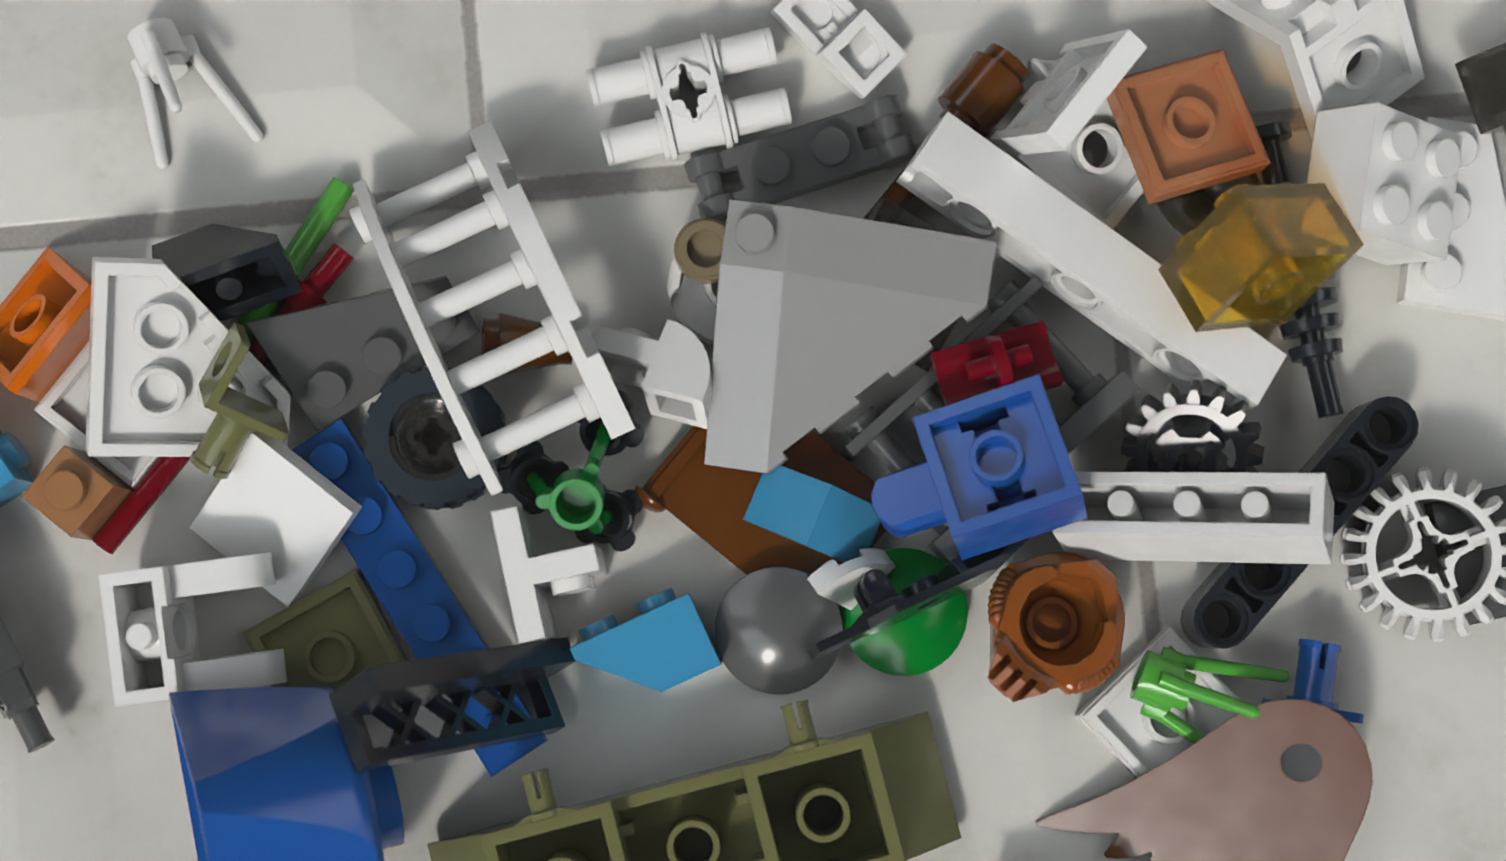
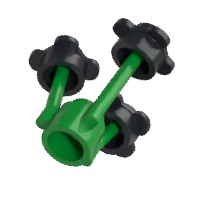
(577, 495)

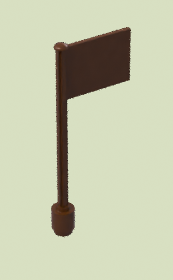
(716, 498)

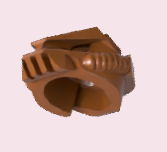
(1054, 626)

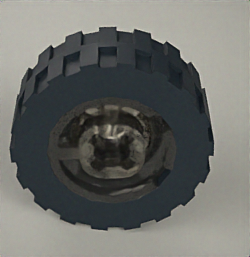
(413, 441)

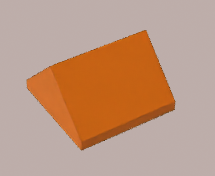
(43, 325)

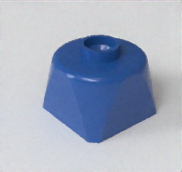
(277, 779)

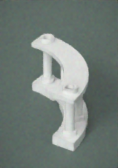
(529, 266)

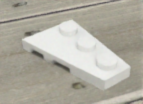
(1475, 268)

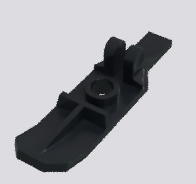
(885, 607)

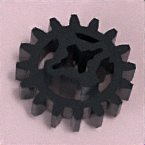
(1209, 426)

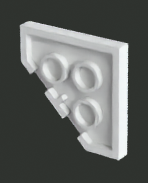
(147, 362)

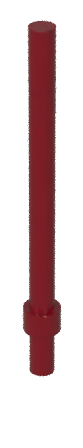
(167, 468)

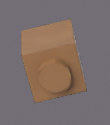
(77, 493)

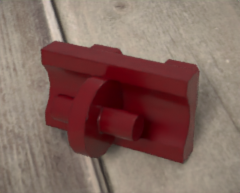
(996, 362)

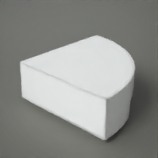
(838, 581)

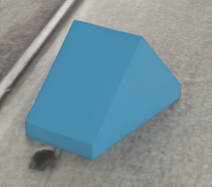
(813, 514)

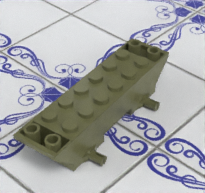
(819, 799)

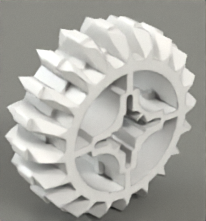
(1452, 606)

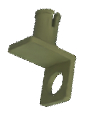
(236, 412)

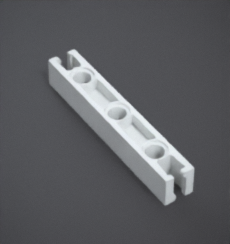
(1082, 262)

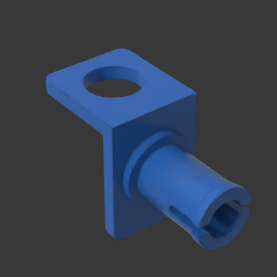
(1317, 676)

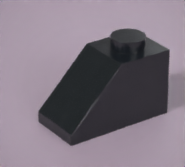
(230, 268)

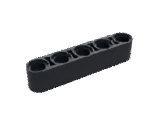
(1367, 464)

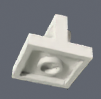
(530, 574)

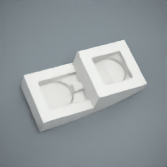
(842, 40)

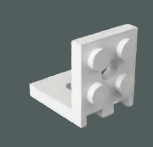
(1322, 39)
(1063, 111)

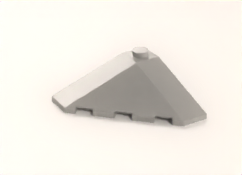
(821, 313)

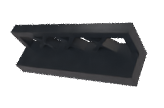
(454, 678)

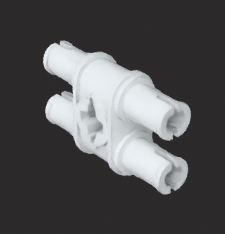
(703, 65)

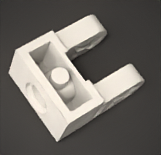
(156, 633)

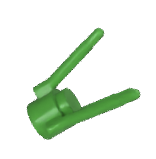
(1165, 684)

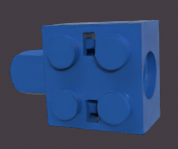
(988, 473)

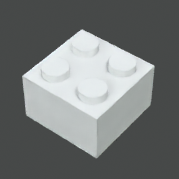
(1389, 179)

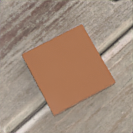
(1187, 126)

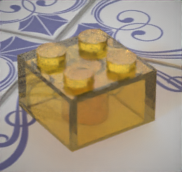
(1259, 255)

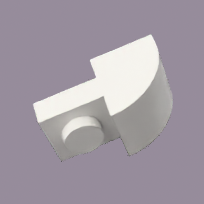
(669, 371)

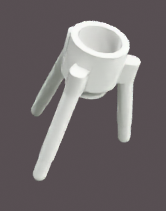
(161, 60)

